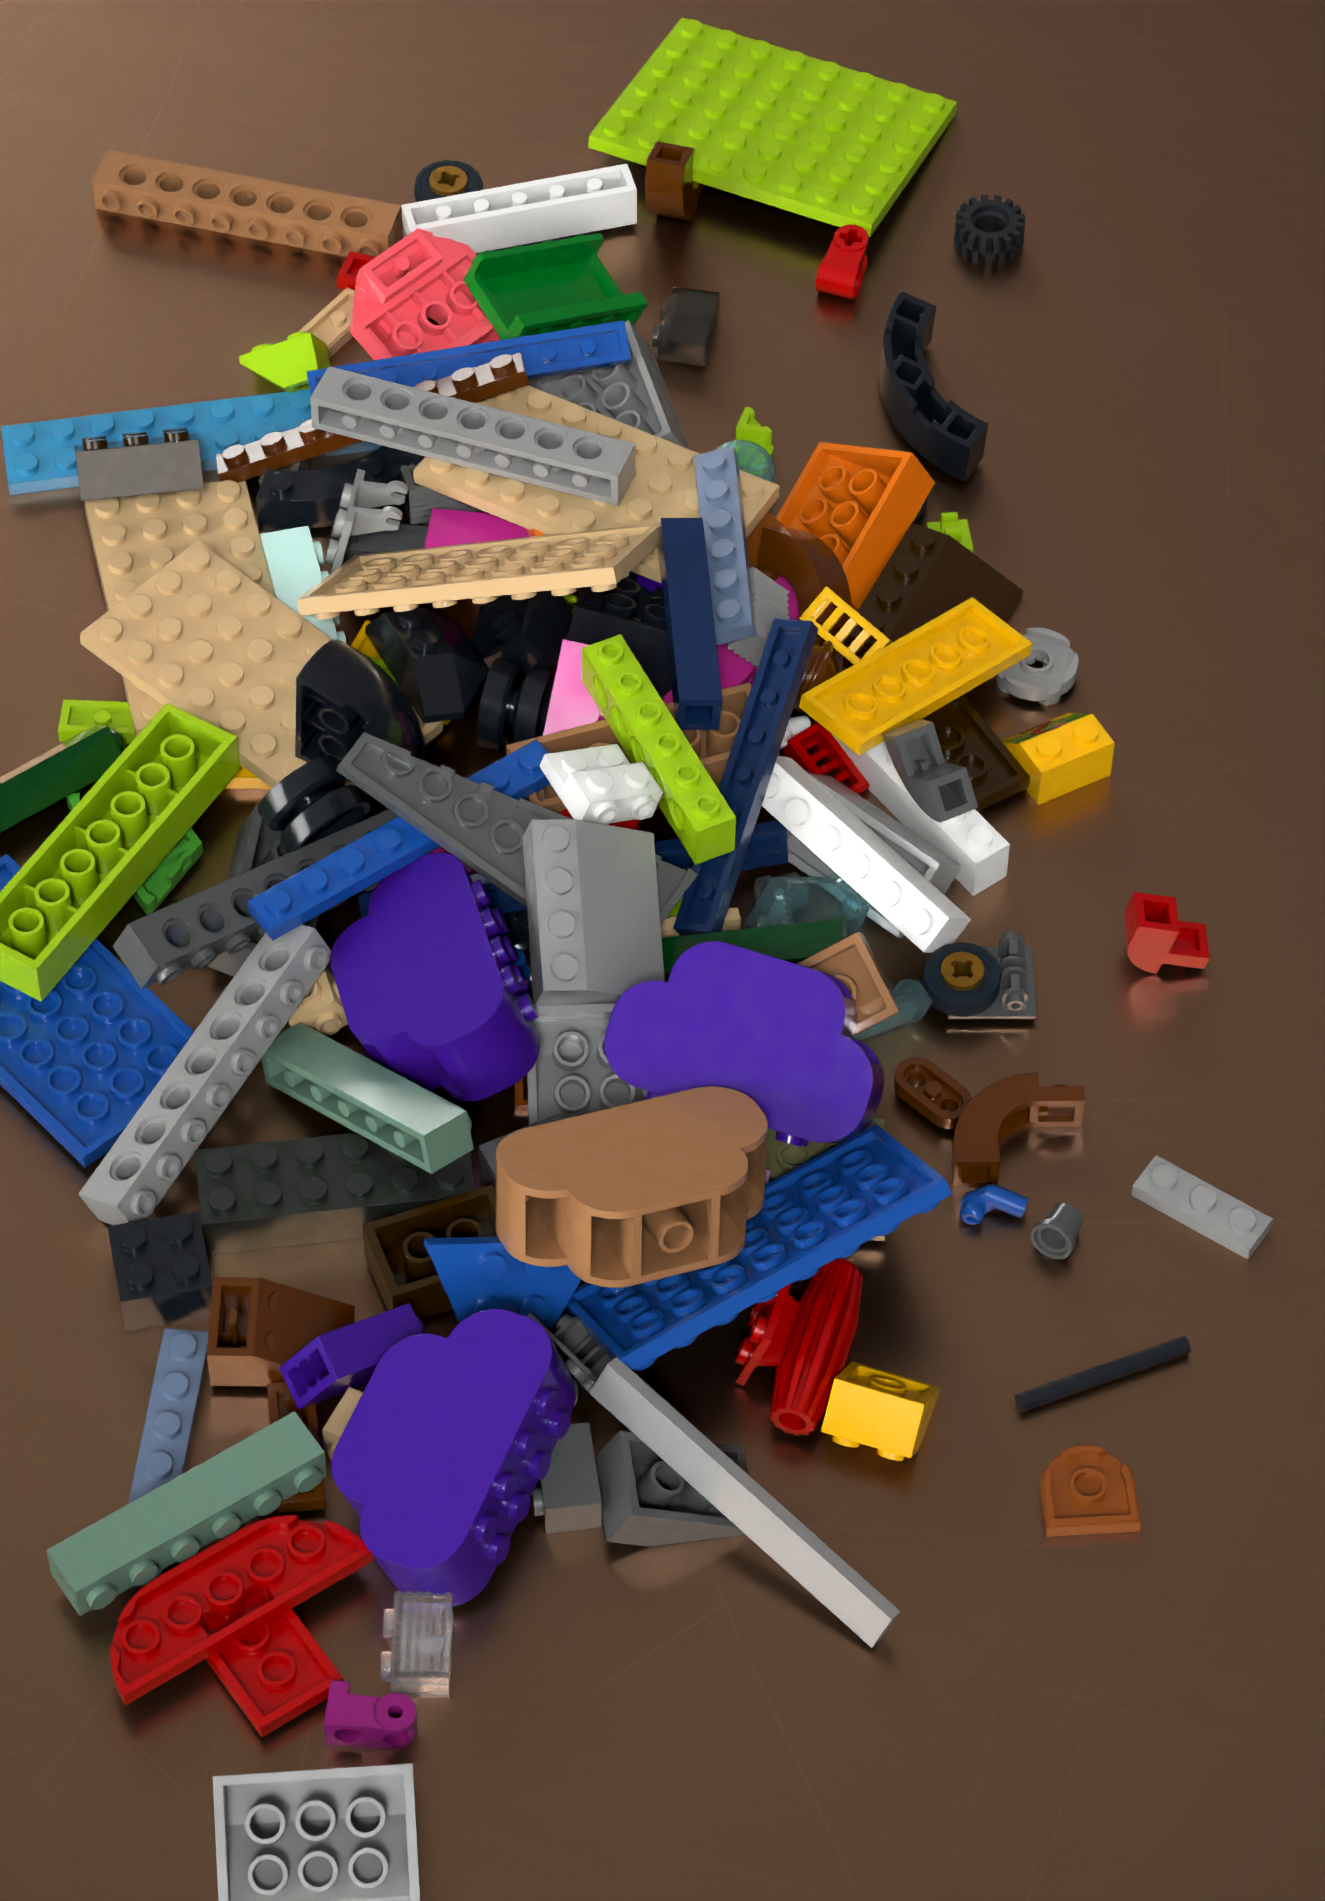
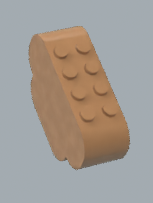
(635, 1187)

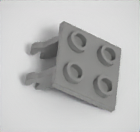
(361, 517)

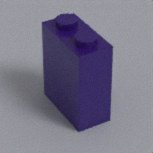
(346, 1355)

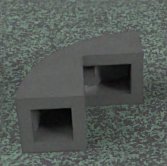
(936, 786)

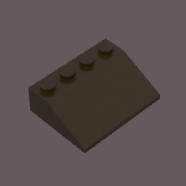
(926, 580)

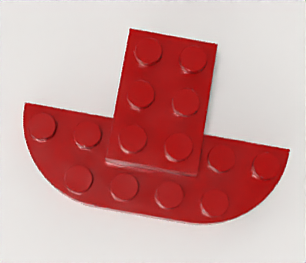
(239, 1616)

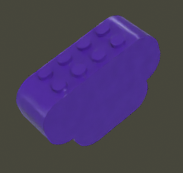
(437, 983)
(754, 1029)
(453, 1449)

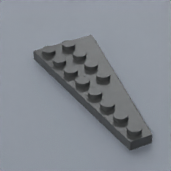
(469, 817)

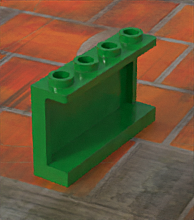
(549, 288)

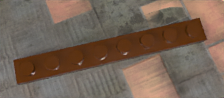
(304, 442)

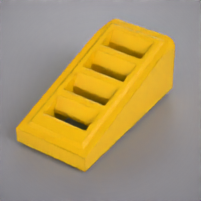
(818, 607)

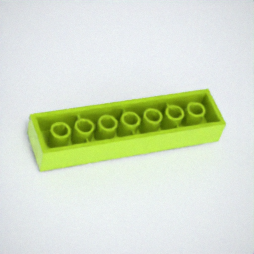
(110, 846)

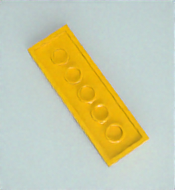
(915, 675)

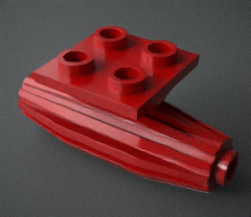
(805, 1343)

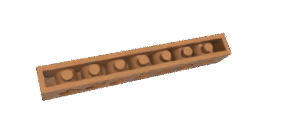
(245, 205)

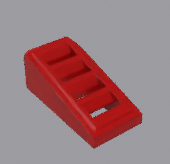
(828, 747)

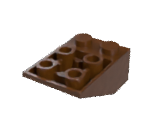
(262, 1326)

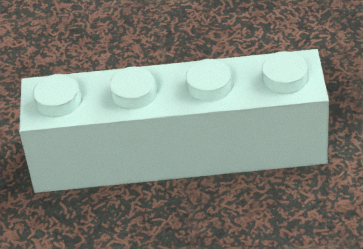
(295, 569)

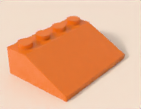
(858, 506)

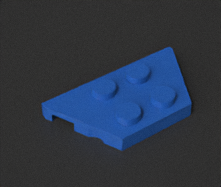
(484, 1276)

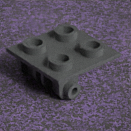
(1017, 984)
(578, 1350)

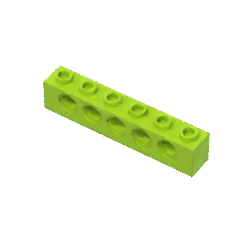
(653, 737)

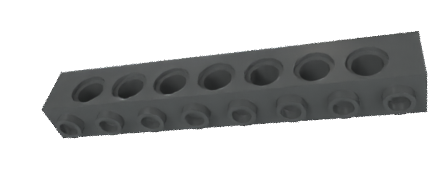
(218, 918)

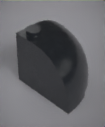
(633, 614)
(343, 697)

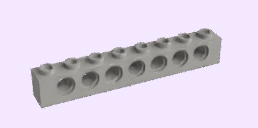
(473, 435)
(205, 1076)

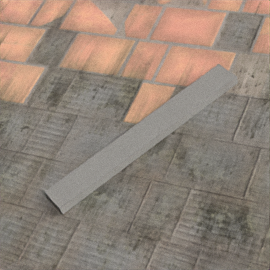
(744, 1502)

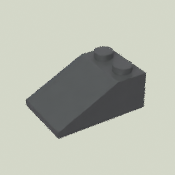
(651, 1502)

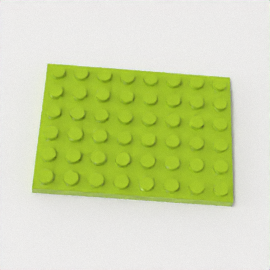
(776, 124)

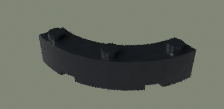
(925, 420)
(314, 496)

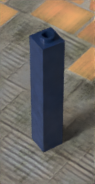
(689, 624)

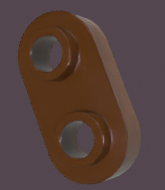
(935, 1095)

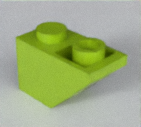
(288, 361)

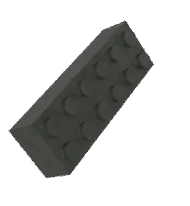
(311, 1190)

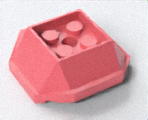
(417, 282)

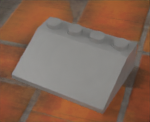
(624, 392)
(590, 911)
(573, 1066)
(317, 1835)

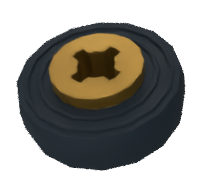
(446, 179)
(972, 990)

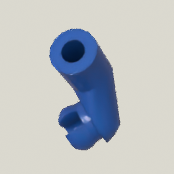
(988, 1198)

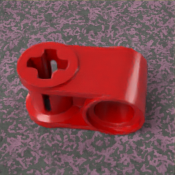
(844, 263)

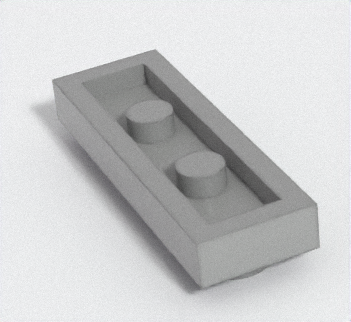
(1202, 1207)

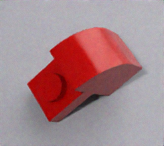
(1158, 936)

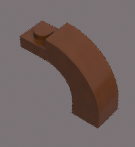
(670, 183)
(807, 566)
(1001, 1111)

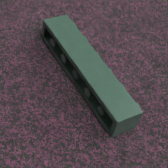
(368, 1098)
(187, 1514)

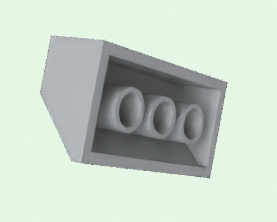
(921, 855)

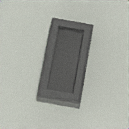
(384, 541)

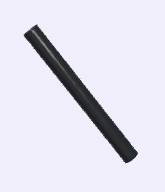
(1102, 1373)

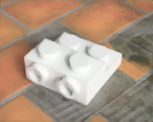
(602, 784)

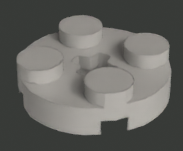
(1043, 683)

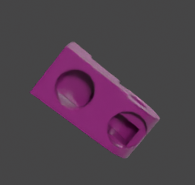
(368, 1720)

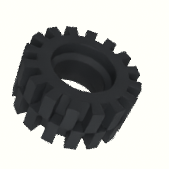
(989, 245)

